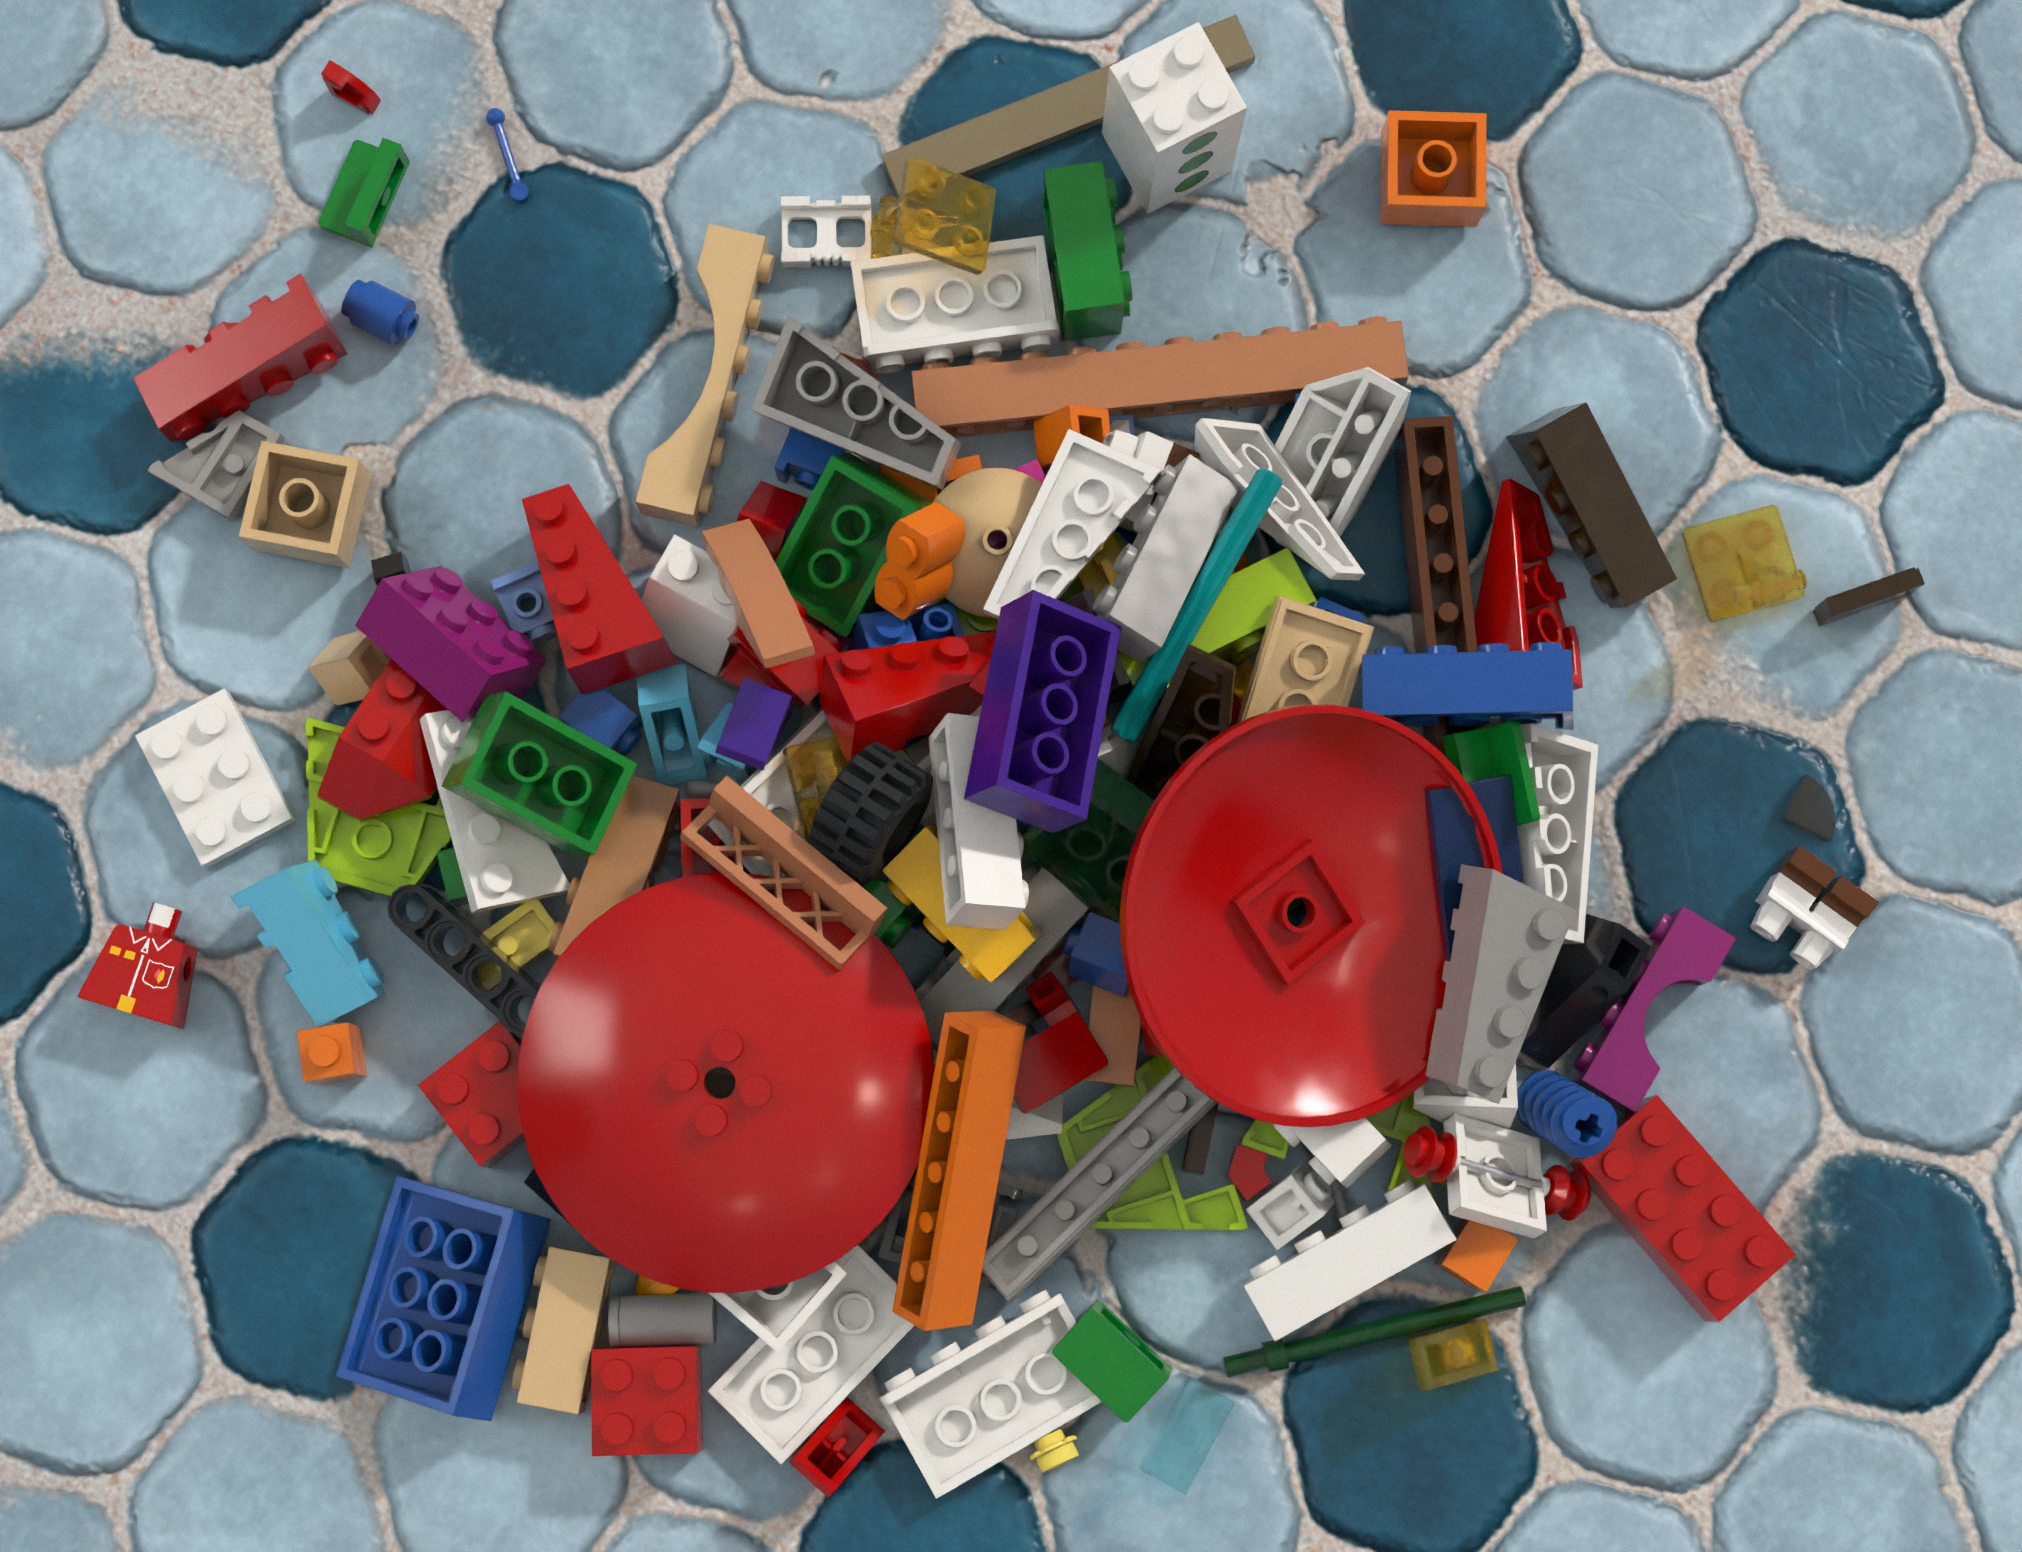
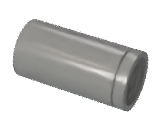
(662, 1320)

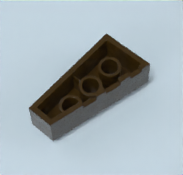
(1593, 504)

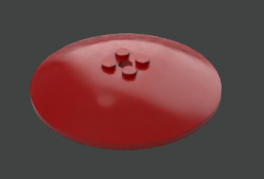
(1314, 1014)
(743, 1184)

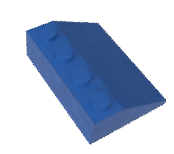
(443, 1299)

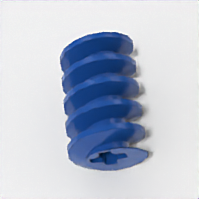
(1566, 1114)

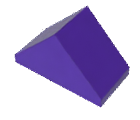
(755, 724)

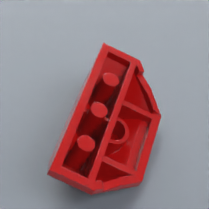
(382, 750)

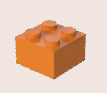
(1433, 168)

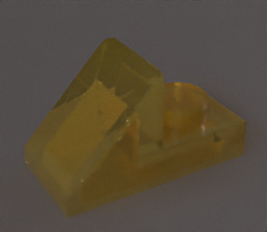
(1452, 1354)

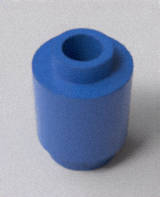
(380, 311)

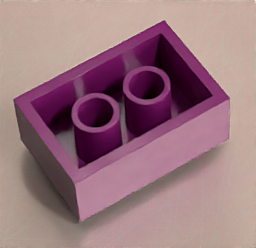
(449, 640)

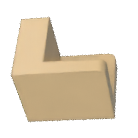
(348, 667)

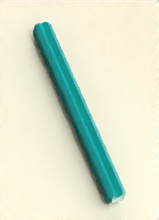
(1197, 604)

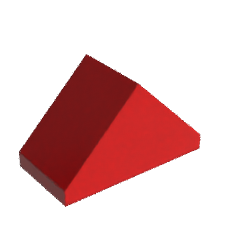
(773, 514)
(837, 1447)

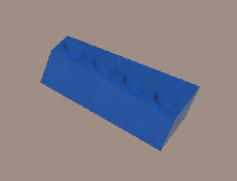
(1470, 685)

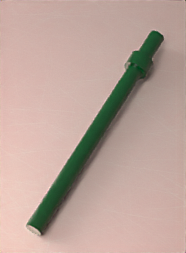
(1278, 1354)

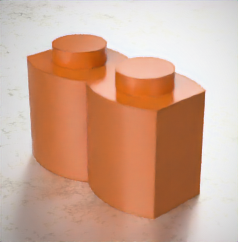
(919, 560)

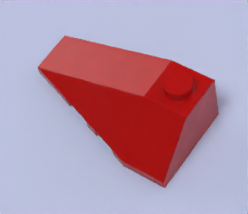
(1517, 587)

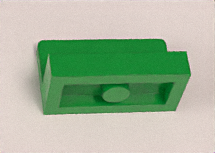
(364, 191)
(1495, 753)
(1112, 1361)

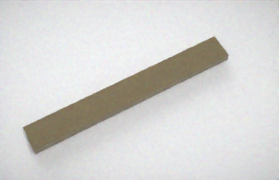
(1040, 117)

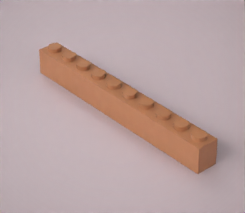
(1154, 379)

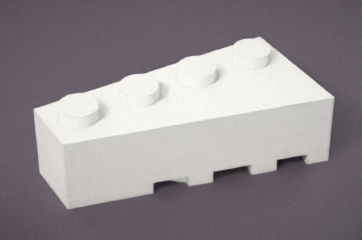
(1559, 844)

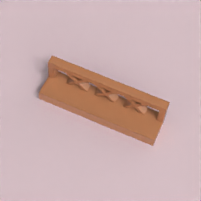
(794, 858)

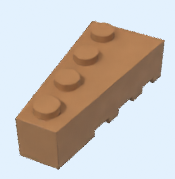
(623, 861)

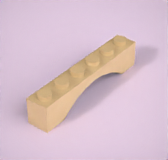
(681, 468)

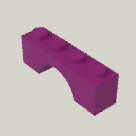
(1619, 1063)

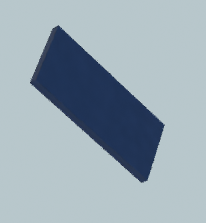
(1457, 844)

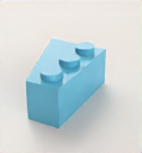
(315, 940)

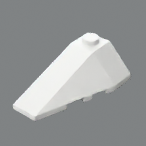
(1293, 516)

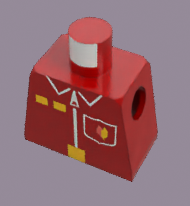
(145, 970)

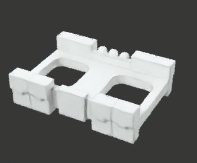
(826, 215)

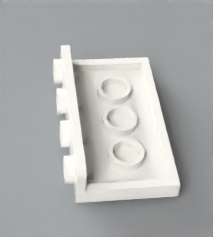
(935, 312)
(989, 1395)

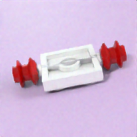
(1495, 1175)

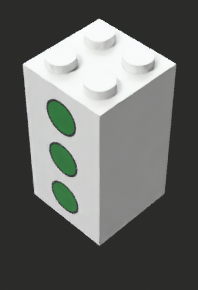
(1172, 117)

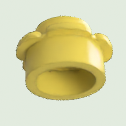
(1054, 1450)

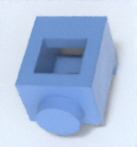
(519, 587)

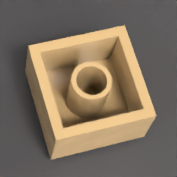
(305, 504)

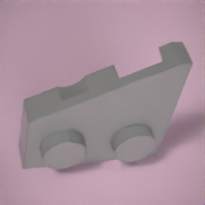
(218, 464)

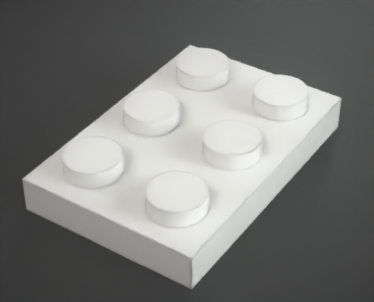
(215, 778)

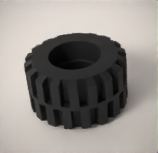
(871, 812)

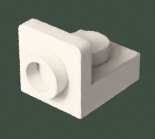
(1291, 1205)

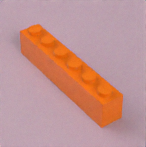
(958, 1169)

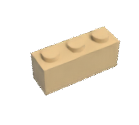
(563, 1329)

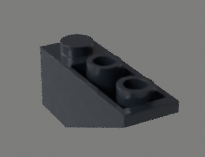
(1583, 987)

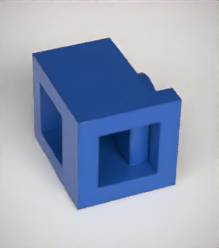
(804, 458)

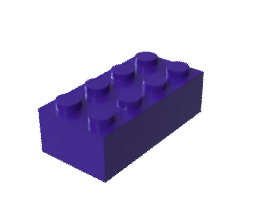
(1043, 712)

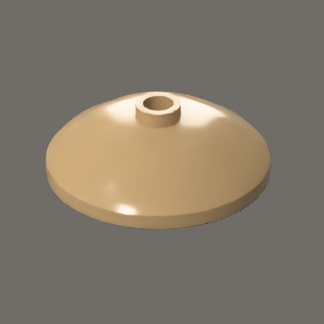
(988, 503)

